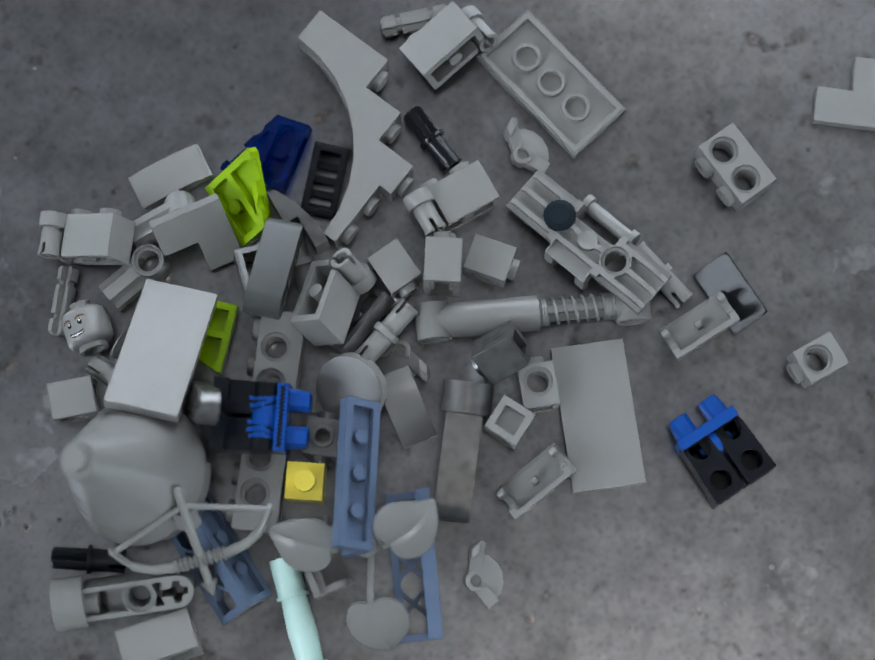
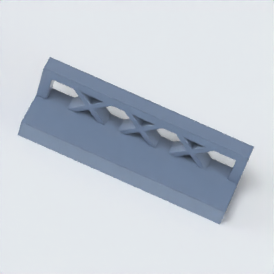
(356, 476)
(235, 575)
(428, 575)

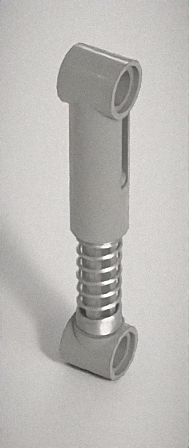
(444, 320)

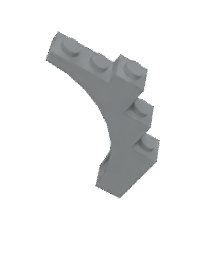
(375, 168)

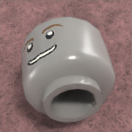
(87, 328)

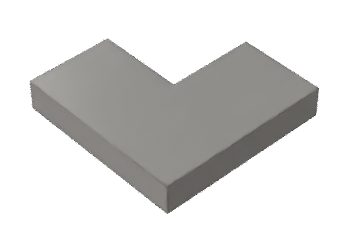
(849, 107)
(198, 223)

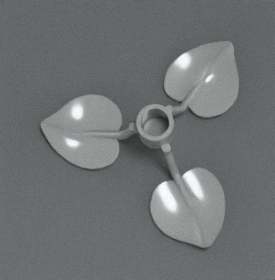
(402, 525)

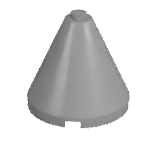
(127, 470)

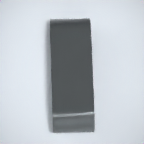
(273, 268)

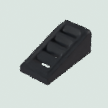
(332, 150)

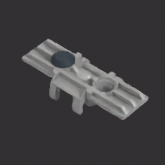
(581, 250)

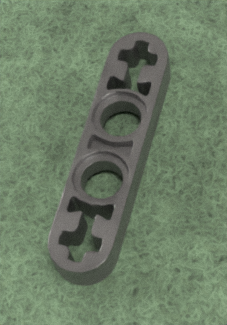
(202, 403)

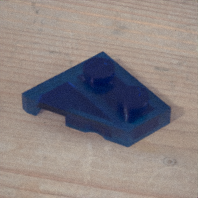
(279, 150)

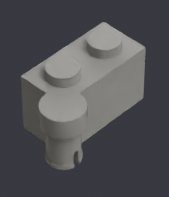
(445, 42)
(452, 200)
(86, 237)
(331, 297)

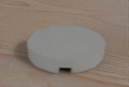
(352, 377)

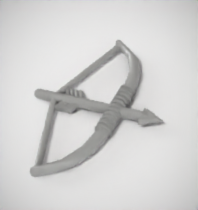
(188, 522)

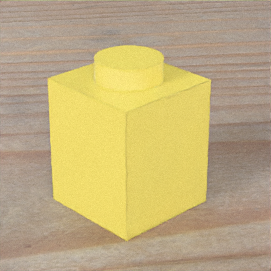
(305, 482)

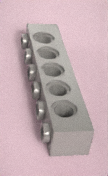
(273, 475)

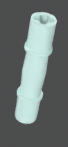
(296, 610)

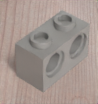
(742, 163)
(442, 264)

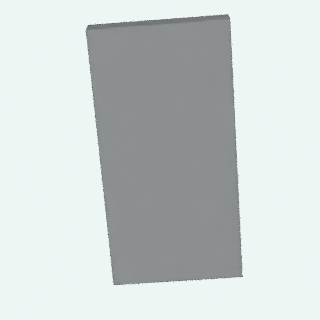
(551, 84)
(161, 351)
(598, 416)

